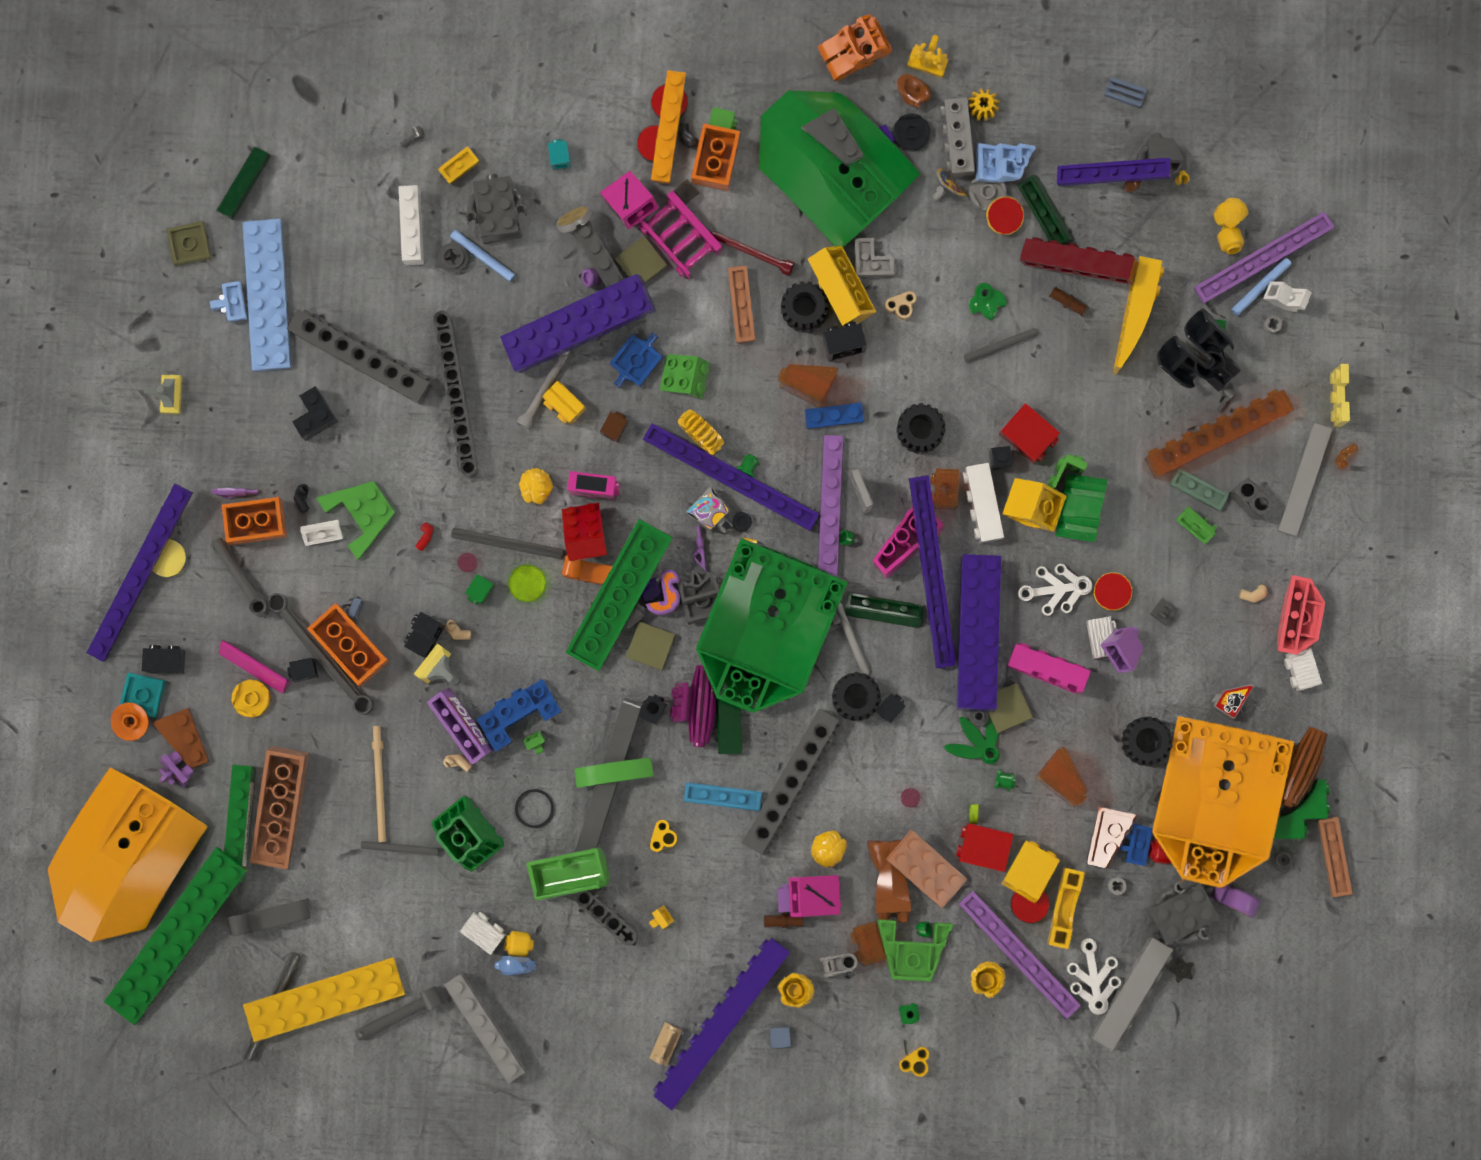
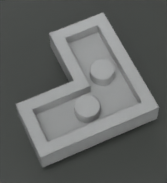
(869, 265)

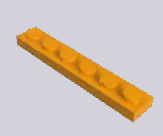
(668, 127)

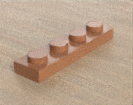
(741, 304)
(1334, 857)

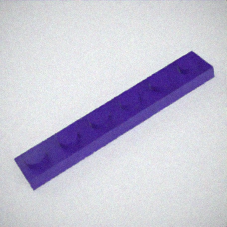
(1114, 172)

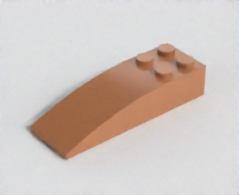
(279, 806)

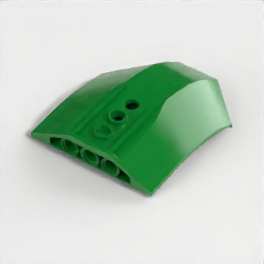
(812, 174)
(762, 657)

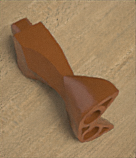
(891, 886)

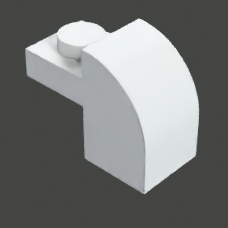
(1286, 297)

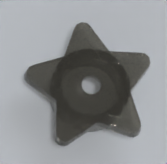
(1180, 975)

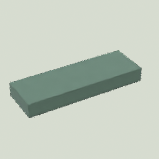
(1199, 489)

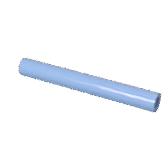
(482, 255)
(1261, 286)

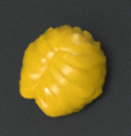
(1230, 212)
(535, 486)
(828, 848)
(987, 979)
(796, 990)

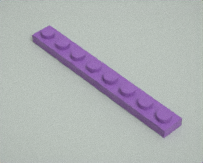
(1263, 257)
(830, 503)
(1019, 954)

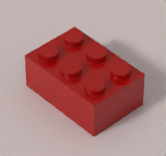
(583, 531)

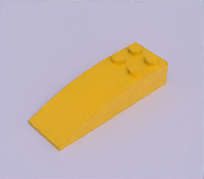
(1138, 307)

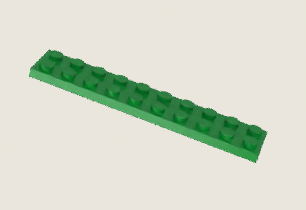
(176, 935)

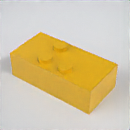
(841, 285)

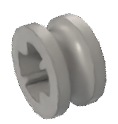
(1267, 321)
(1117, 880)

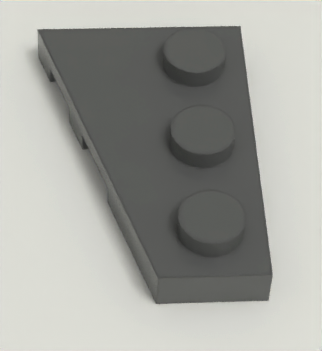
(835, 136)

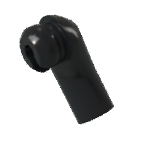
(686, 138)
(300, 497)

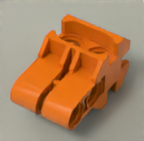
(847, 51)

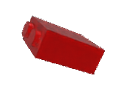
(1030, 434)
(984, 847)

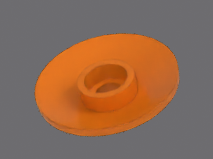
(121, 724)

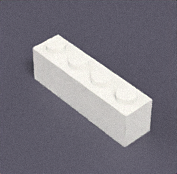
(411, 225)
(984, 503)

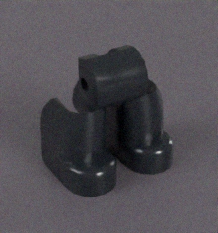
(1211, 340)

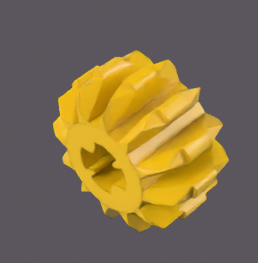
(983, 111)

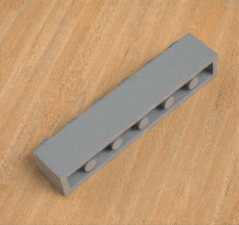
(1131, 993)
(485, 1028)

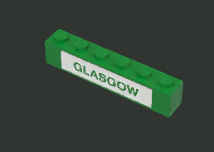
(240, 813)

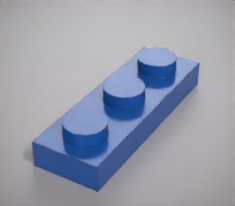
(834, 415)

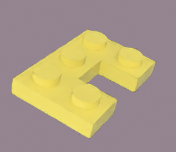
(1341, 410)

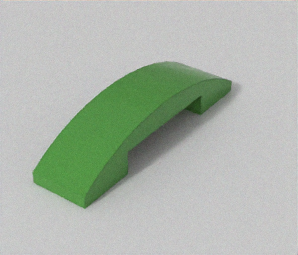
(613, 772)

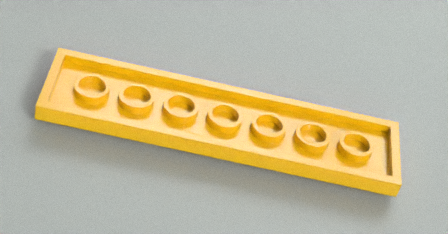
(323, 999)

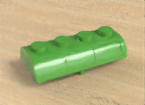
(568, 873)

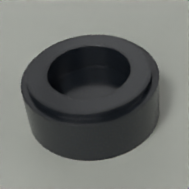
(742, 521)

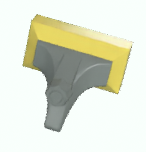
(169, 393)
(436, 667)

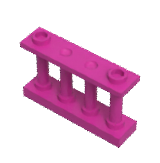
(686, 217)

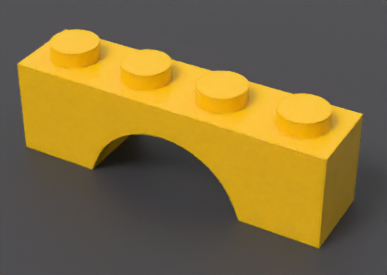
(1064, 908)

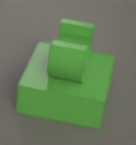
(535, 741)

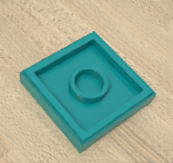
(144, 692)

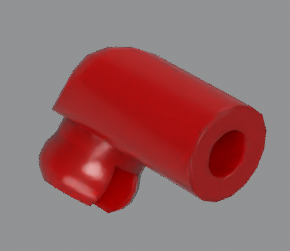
(426, 537)

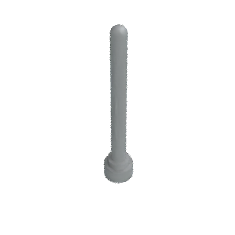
(526, 419)
(852, 640)

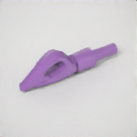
(229, 493)
(700, 549)

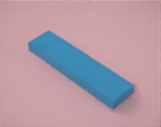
(722, 796)

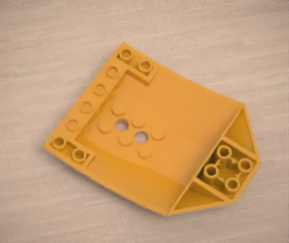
(1215, 831)
(112, 889)

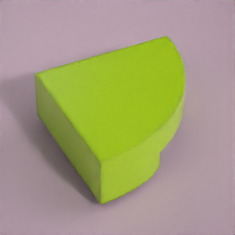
(973, 813)

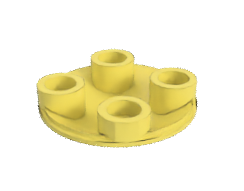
(171, 560)

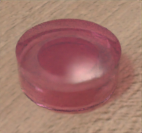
(467, 562)
(910, 797)

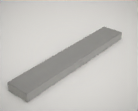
(1304, 480)

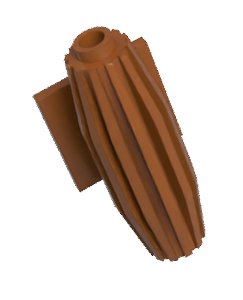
(1304, 766)

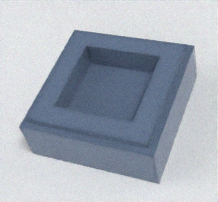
(355, 608)
(780, 1037)

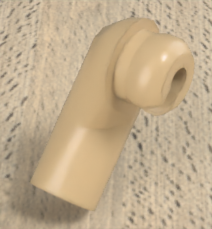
(457, 760)

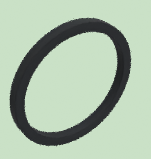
(551, 803)

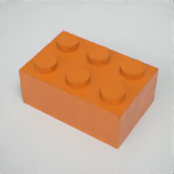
(715, 157)
(254, 521)

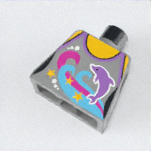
(710, 512)

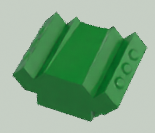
(1081, 507)
(466, 834)

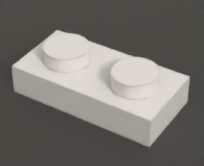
(321, 532)

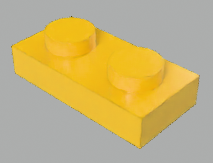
(458, 165)

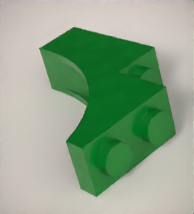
(1312, 807)

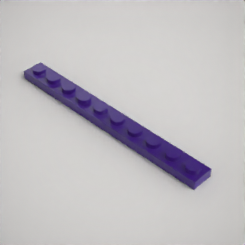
(730, 477)
(932, 571)
(139, 572)

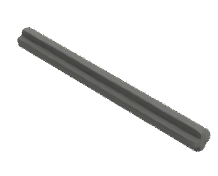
(507, 543)
(280, 986)

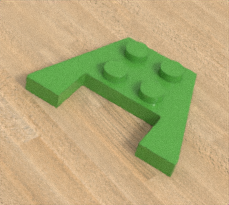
(367, 508)
(909, 958)

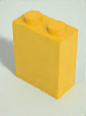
(1030, 871)

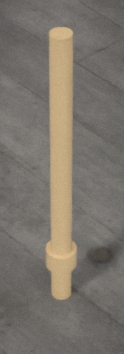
(377, 746)

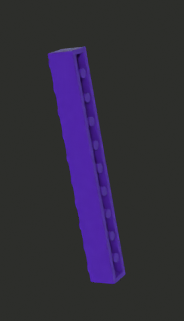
(721, 1024)

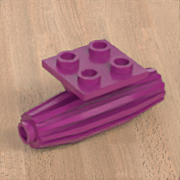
(696, 705)

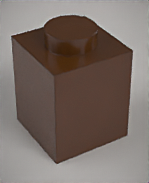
(614, 426)

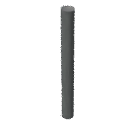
(999, 345)
(399, 848)

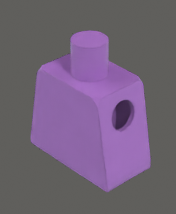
(1123, 648)

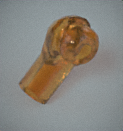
(1345, 453)

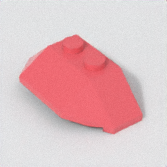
(1300, 616)

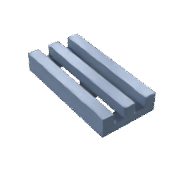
(1128, 86)

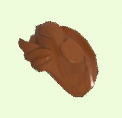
(913, 90)

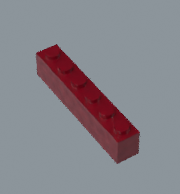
(1079, 261)

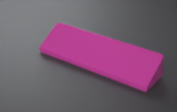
(253, 667)

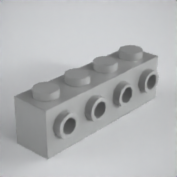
(958, 137)

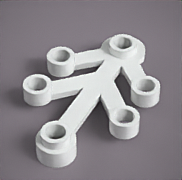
(1058, 589)
(1093, 979)

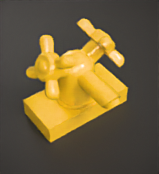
(927, 60)

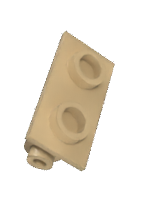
(665, 1044)

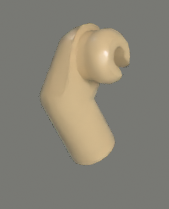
(1255, 596)
(455, 632)

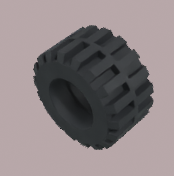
(808, 291)
(924, 412)
(871, 688)
(1163, 741)

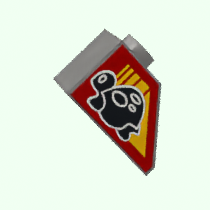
(1231, 700)

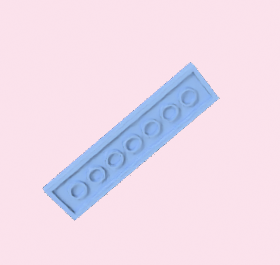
(266, 295)

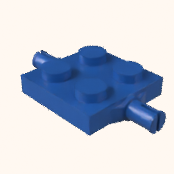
(636, 360)

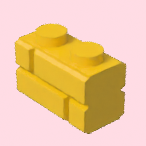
(564, 403)

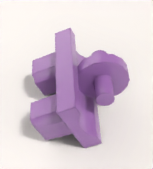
(170, 763)

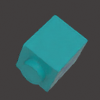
(559, 154)

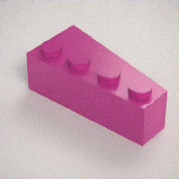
(900, 546)
(1048, 669)

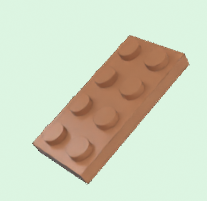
(926, 869)

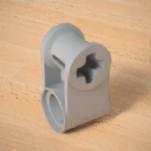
(837, 964)

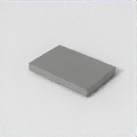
(861, 491)

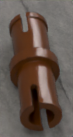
(1068, 301)
(782, 921)

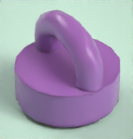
(590, 277)

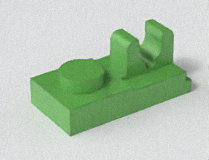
(1196, 525)

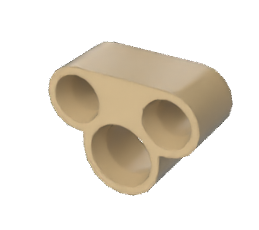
(899, 301)

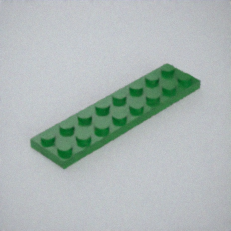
(619, 594)

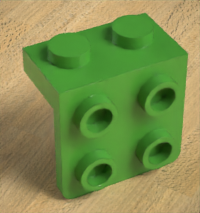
(685, 375)
(1075, 464)

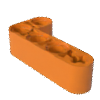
(585, 571)

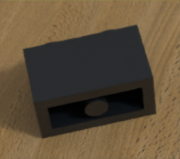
(163, 660)

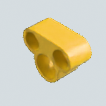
(658, 835)
(913, 1058)

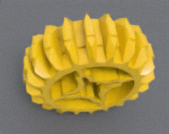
(701, 432)

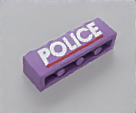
(460, 725)

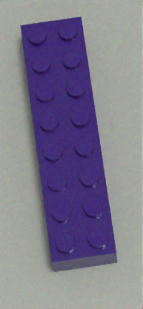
(578, 323)
(978, 632)

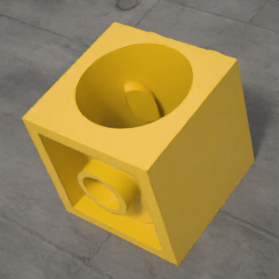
(1034, 504)

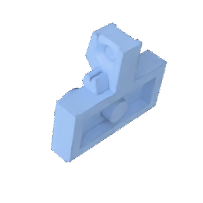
(231, 302)

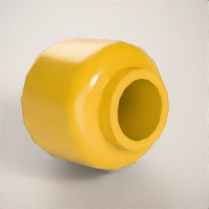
(1230, 240)
(518, 944)

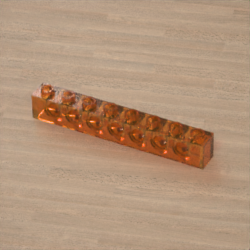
(1281, 405)

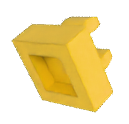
(662, 918)

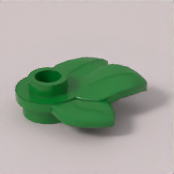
(986, 304)

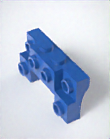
(515, 709)

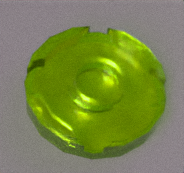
(527, 583)

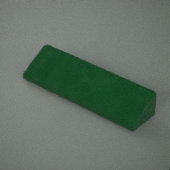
(243, 183)
(1044, 210)
(884, 610)
(729, 728)

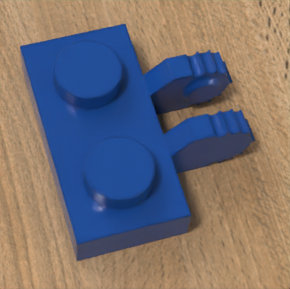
(1138, 845)

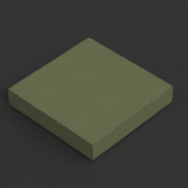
(189, 243)
(641, 260)
(650, 646)
(1010, 709)

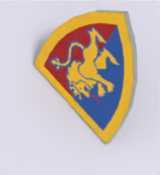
(947, 184)

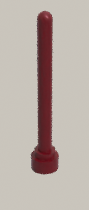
(784, 266)

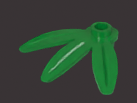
(981, 747)

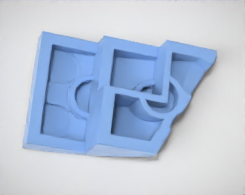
(1001, 162)

